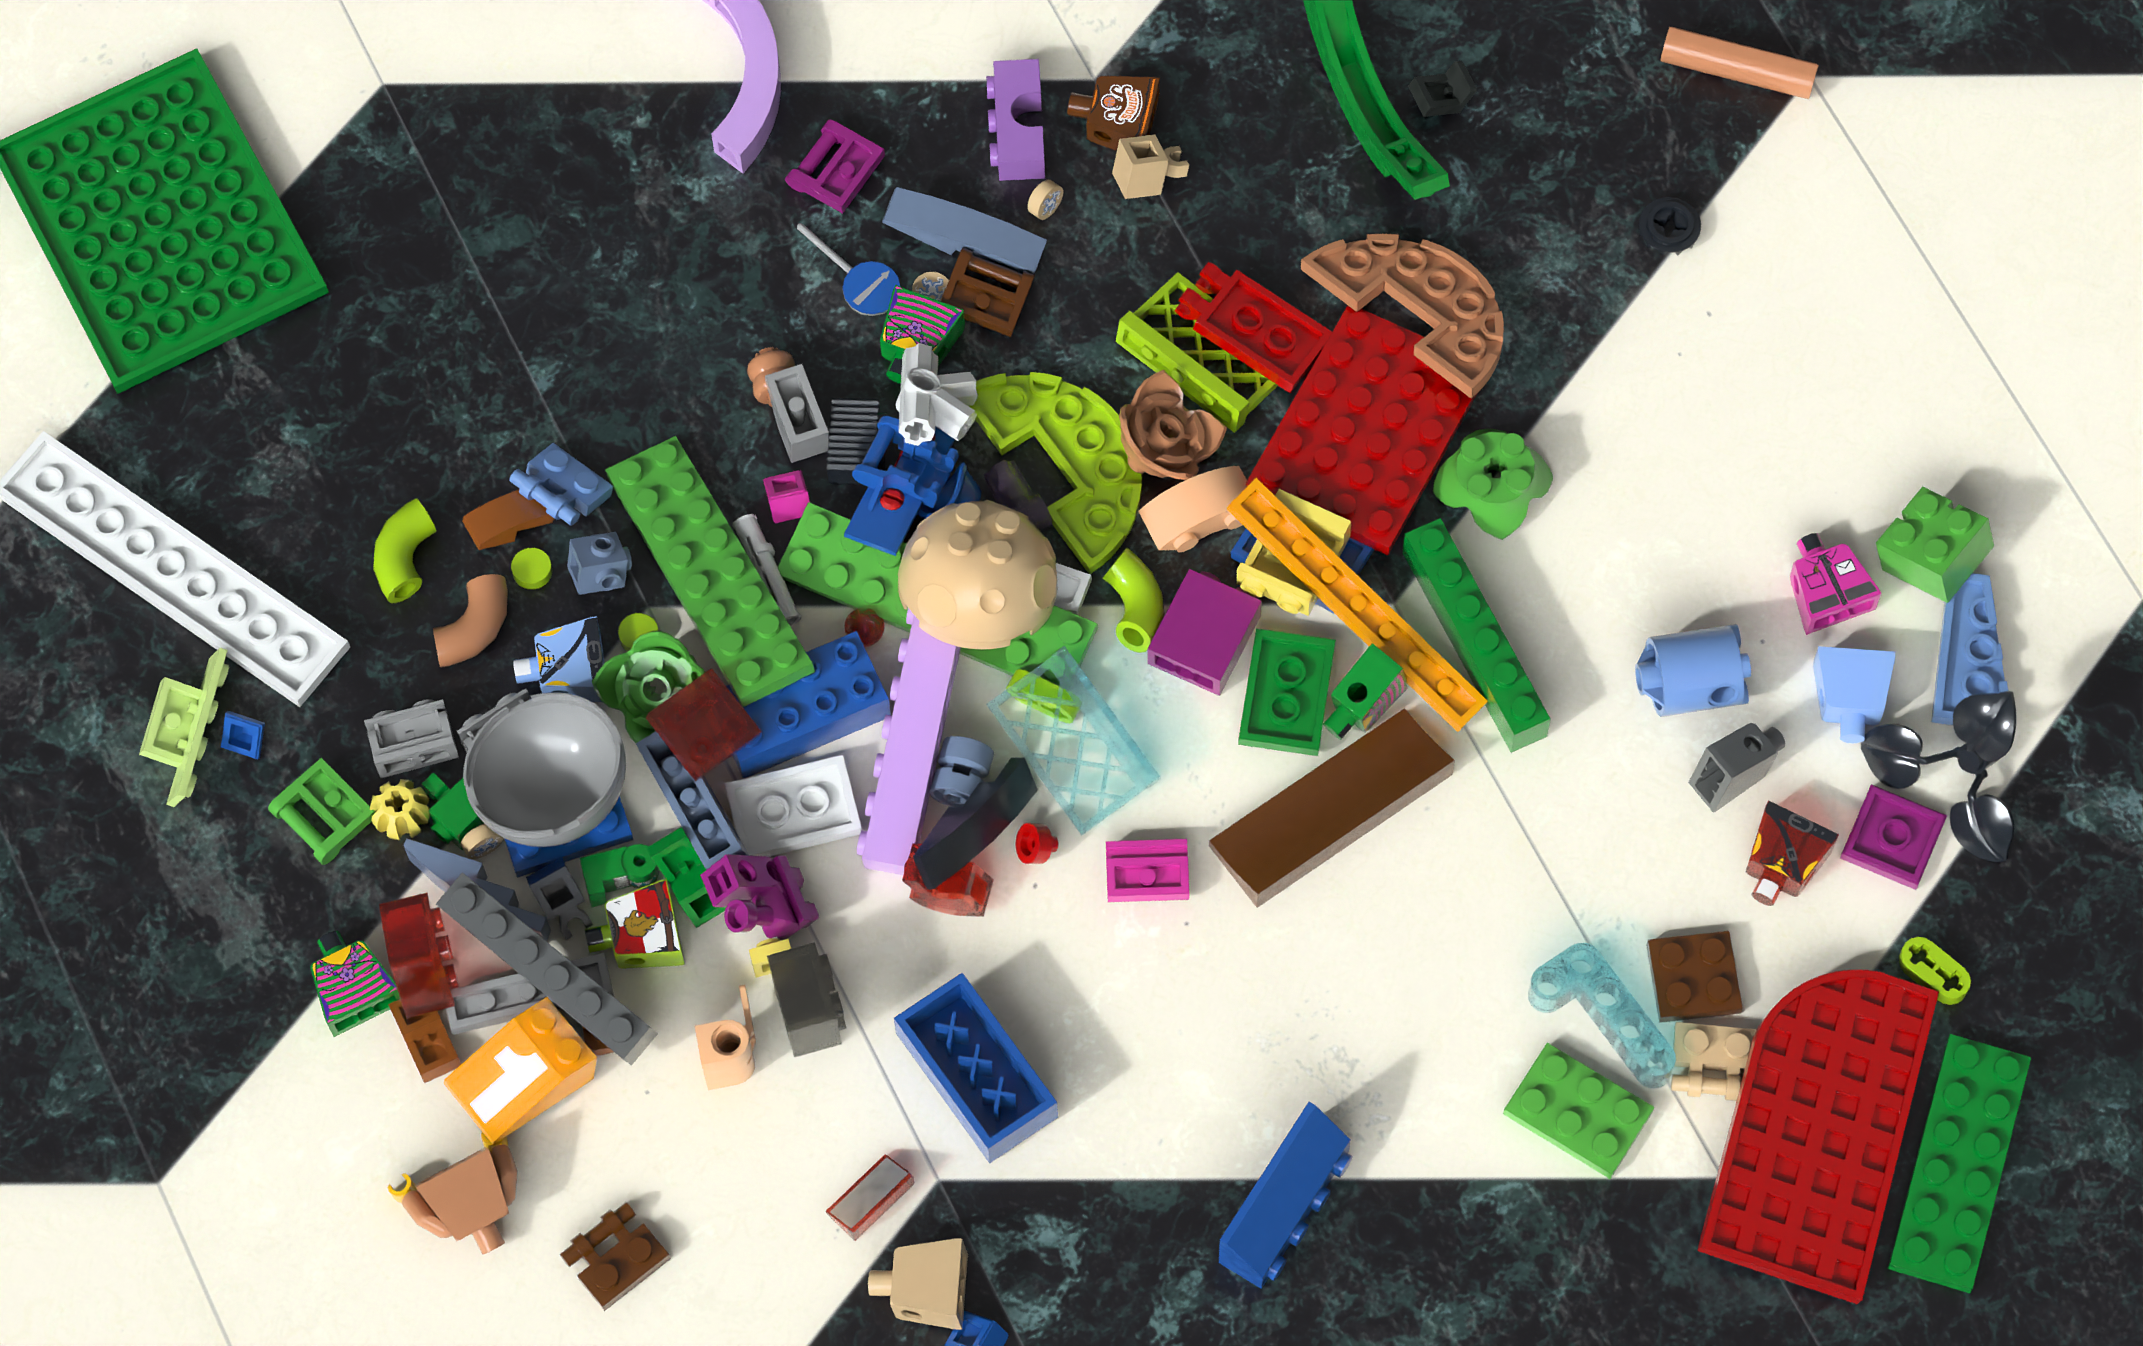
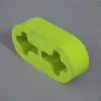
(1045, 689)
(1940, 963)

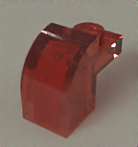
(960, 895)

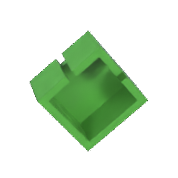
(1935, 544)

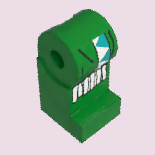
(617, 870)

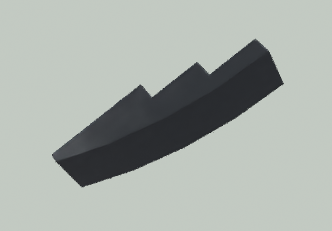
(971, 828)

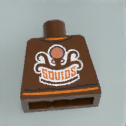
(1118, 108)

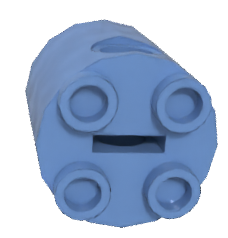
(1694, 670)

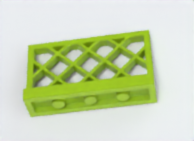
(1195, 381)

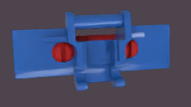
(900, 491)

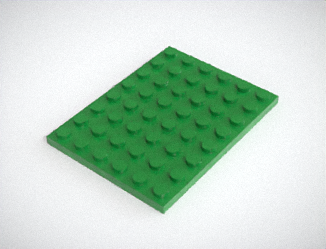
(158, 220)

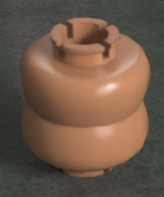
(765, 363)

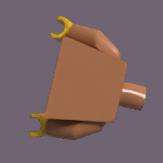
(465, 1196)

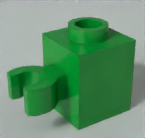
(452, 812)

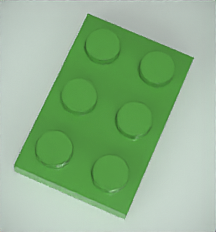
(1578, 1110)

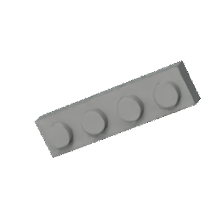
(509, 996)

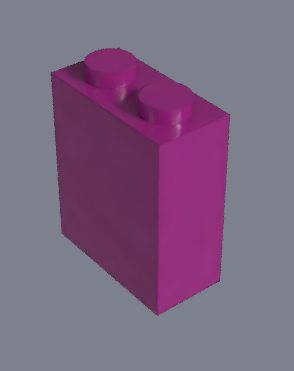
(1204, 631)

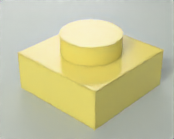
(759, 954)

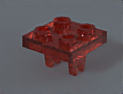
(703, 724)

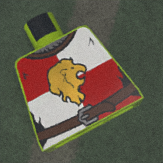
(640, 929)

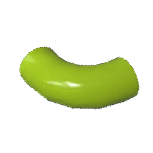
(396, 548)
(1141, 601)

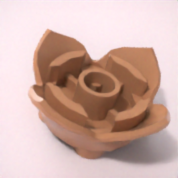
(1165, 435)

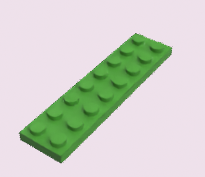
(710, 571)
(868, 578)

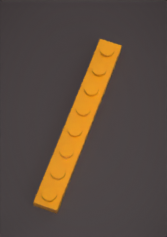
(1356, 603)

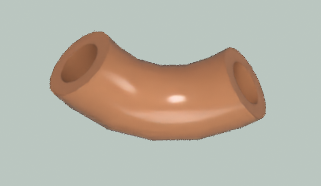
(479, 623)

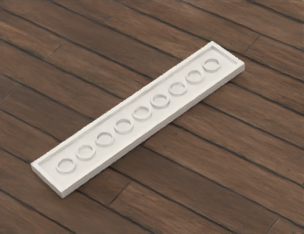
(172, 569)

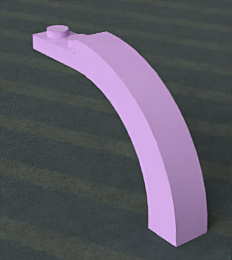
(756, 107)

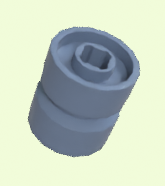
(963, 766)

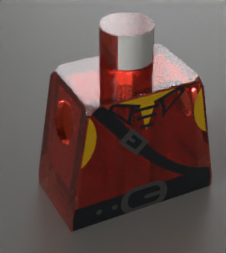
(1787, 853)

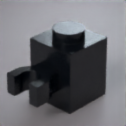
(558, 895)

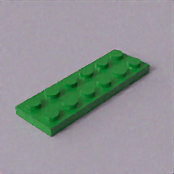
(1959, 1163)

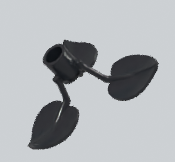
(1988, 728)

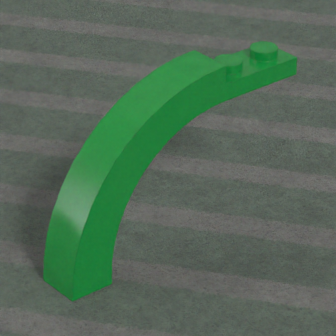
(1365, 101)

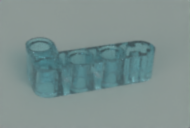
(1607, 1018)

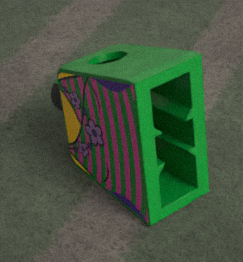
(917, 320)
(1376, 681)
(350, 983)

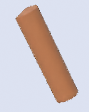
(1739, 62)

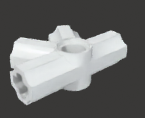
(933, 399)

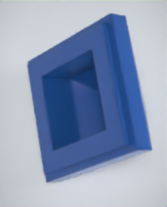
(242, 735)

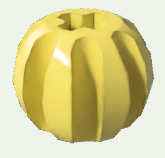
(413, 804)

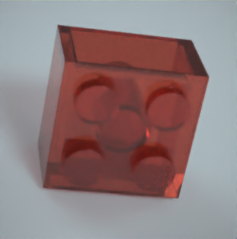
(419, 954)

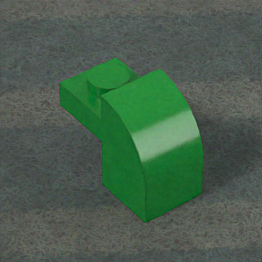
(682, 869)

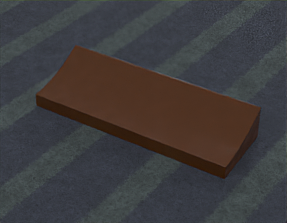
(1331, 807)

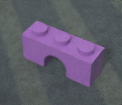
(1018, 147)

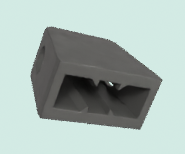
(1735, 764)

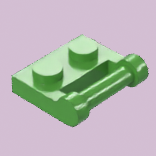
(332, 801)

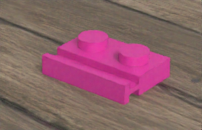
(1147, 870)

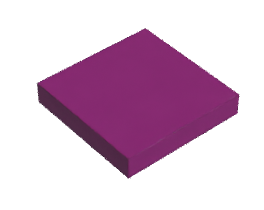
(1893, 837)

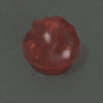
(867, 624)

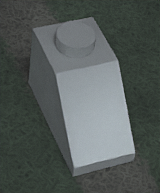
(797, 413)

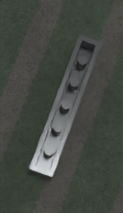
(546, 969)

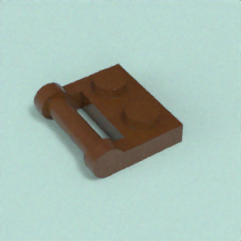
(984, 302)

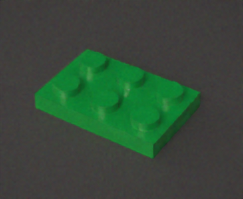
(1286, 692)

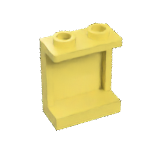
(1269, 577)

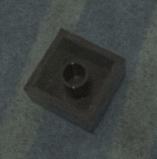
(804, 997)

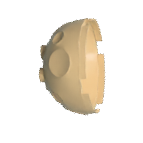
(978, 575)

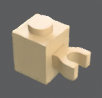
(1143, 165)

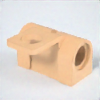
(727, 1049)

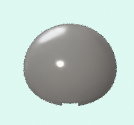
(545, 770)

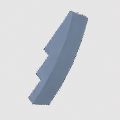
(955, 226)
(446, 867)

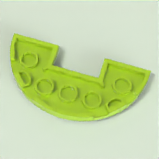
(1083, 442)

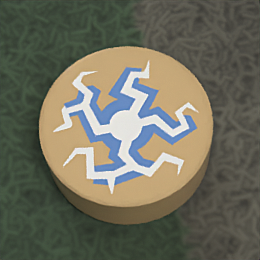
(1045, 199)
(930, 285)
(480, 842)

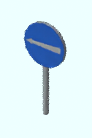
(866, 286)

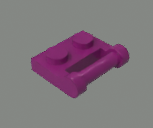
(844, 172)

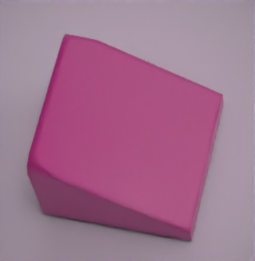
(786, 496)

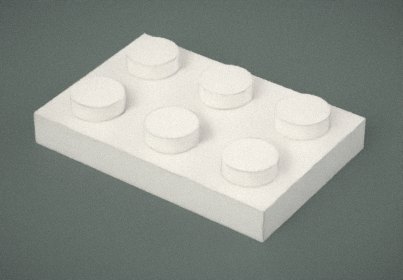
(794, 807)

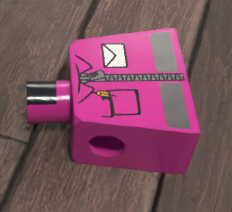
(1830, 585)

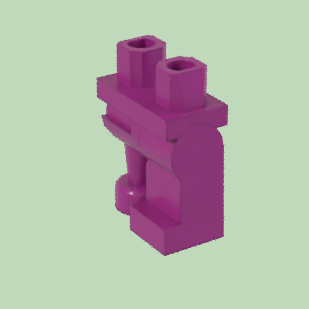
(760, 894)

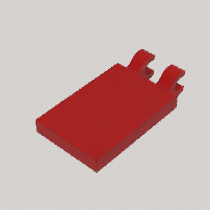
(1254, 325)

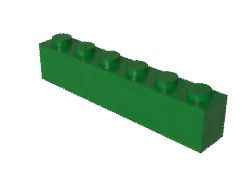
(1476, 635)

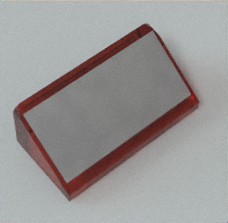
(870, 1196)

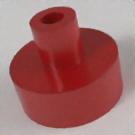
(1035, 843)

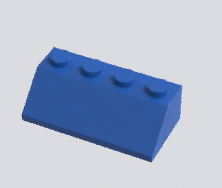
(1284, 1197)

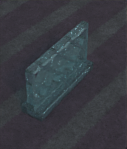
(1103, 721)

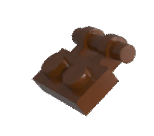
(623, 1265)

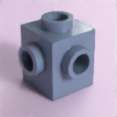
(598, 562)

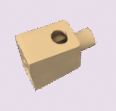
(925, 1283)

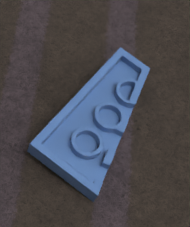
(1968, 649)

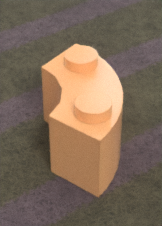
(1194, 509)

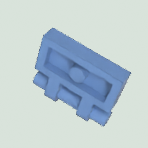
(567, 478)

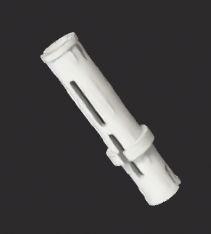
(761, 556)

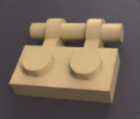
(1710, 1049)

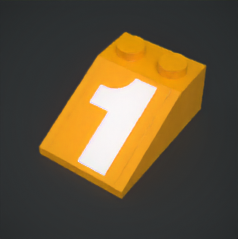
(522, 1071)

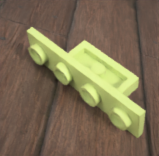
(179, 722)

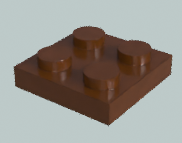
(1694, 976)

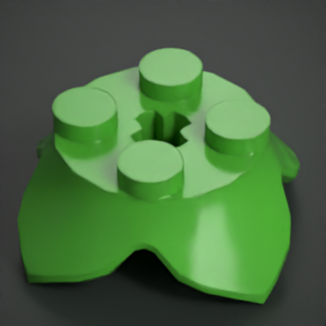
(1495, 503)
(626, 678)

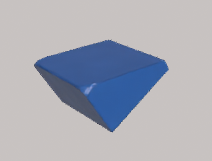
(977, 1332)

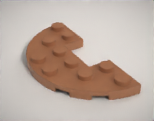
(1433, 286)

